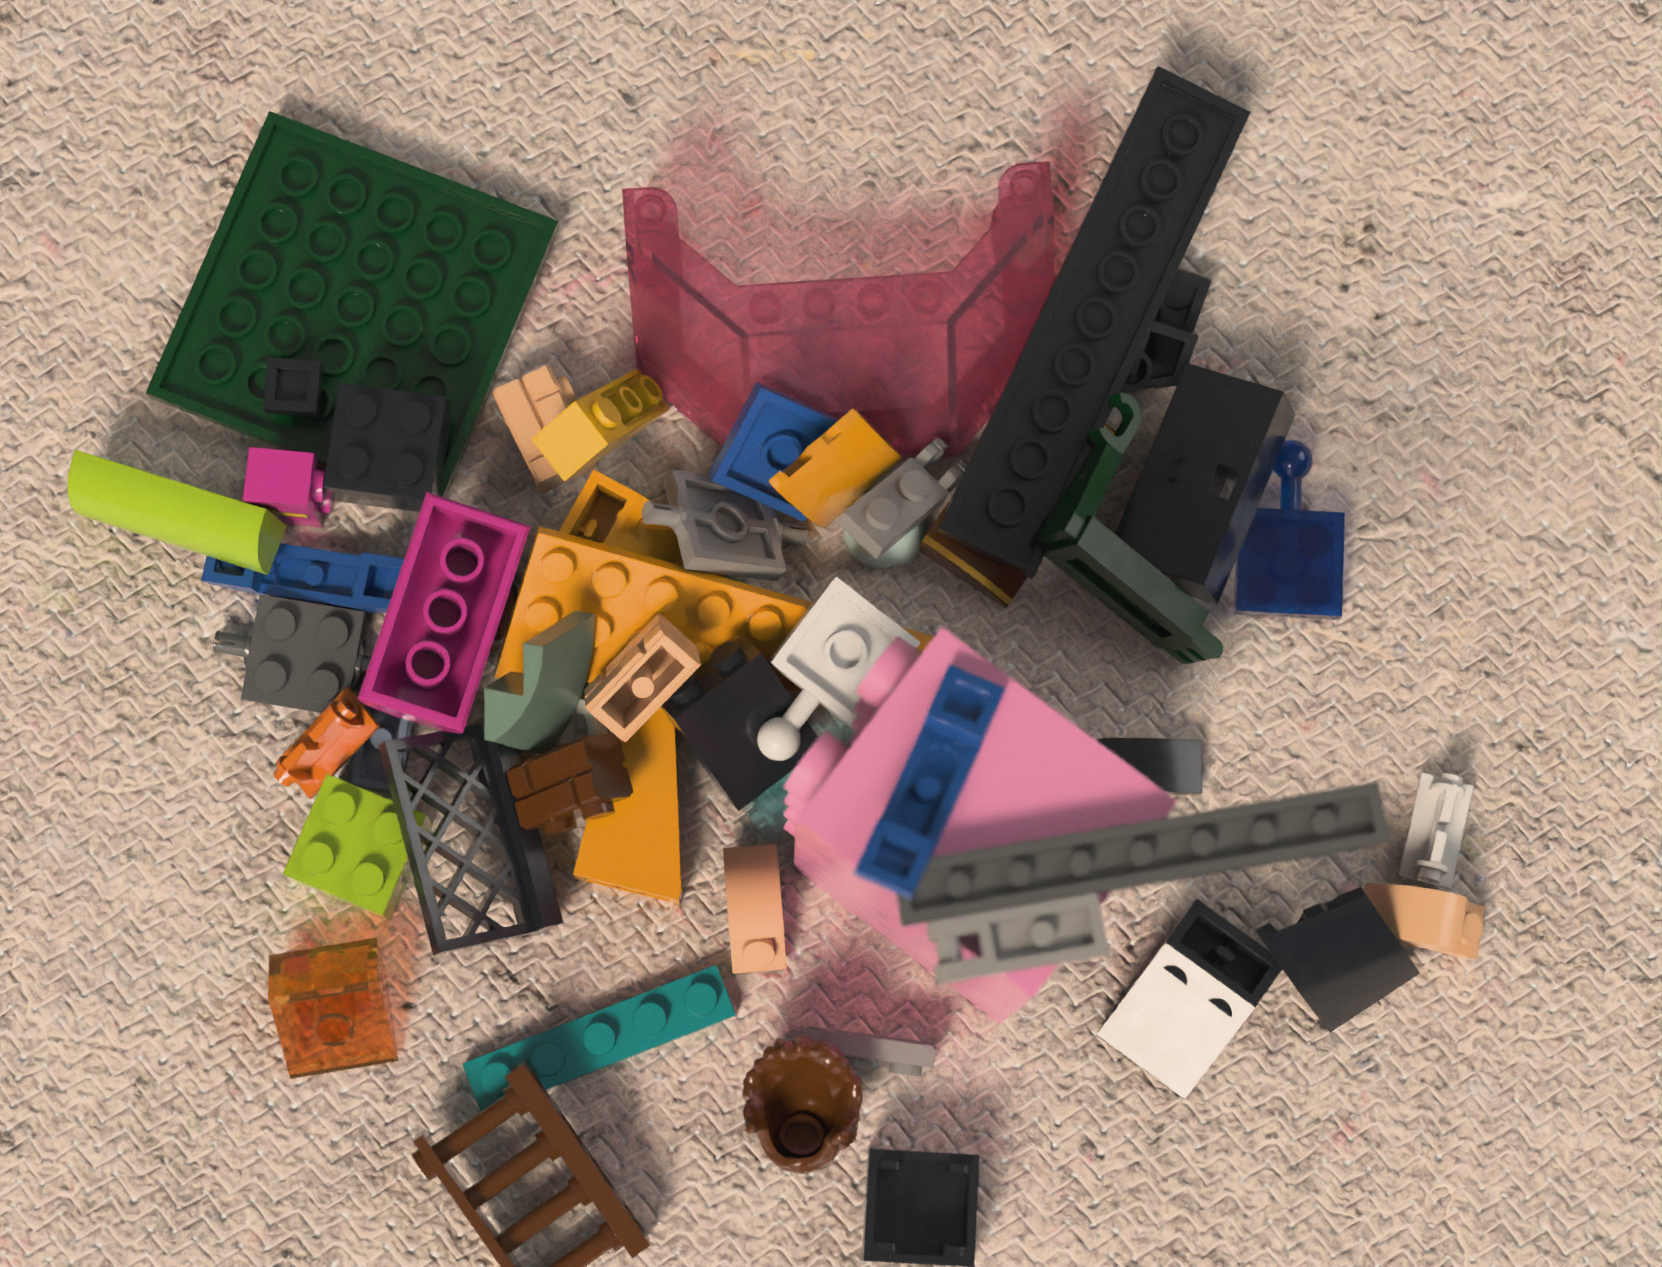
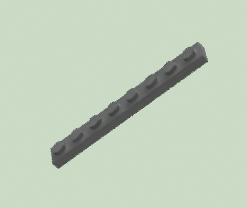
(1148, 853)

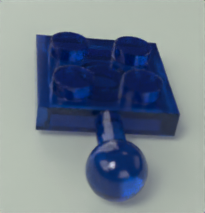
(1290, 554)

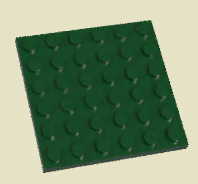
(355, 267)

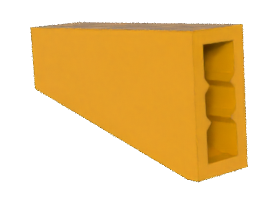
(641, 841)

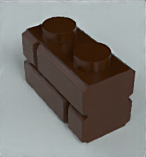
(570, 783)

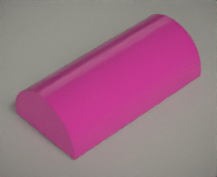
(443, 614)

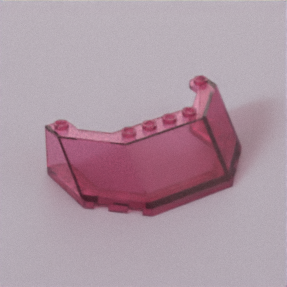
(903, 350)

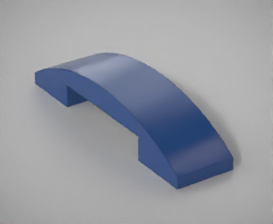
(315, 577)
(930, 782)

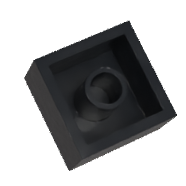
(387, 447)

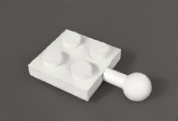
(828, 660)

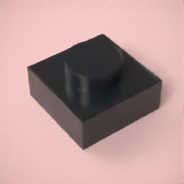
(293, 387)

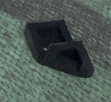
(1167, 763)

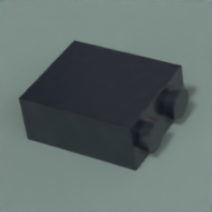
(721, 716)

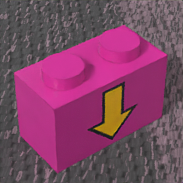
(287, 486)

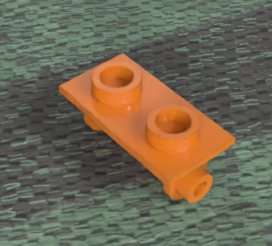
(326, 743)

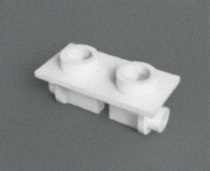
(1436, 829)

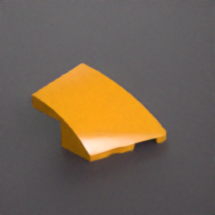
(836, 469)

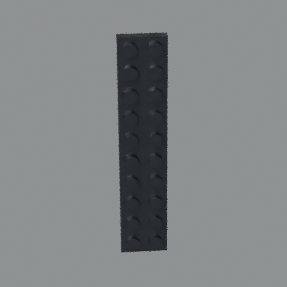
(1094, 319)

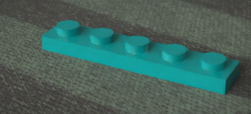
(607, 1035)

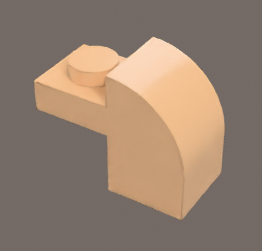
(754, 908)
(1429, 918)

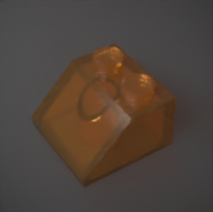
(332, 1008)

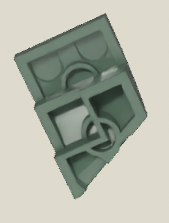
(537, 705)

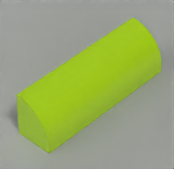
(174, 512)

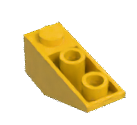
(600, 423)

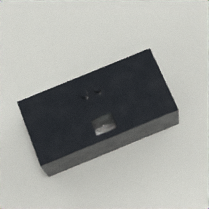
(1205, 478)

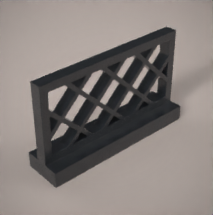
(520, 850)

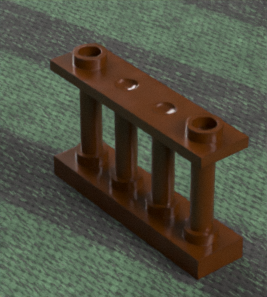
(553, 1141)

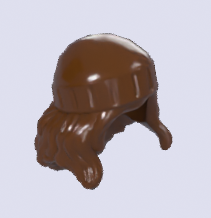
(802, 1103)

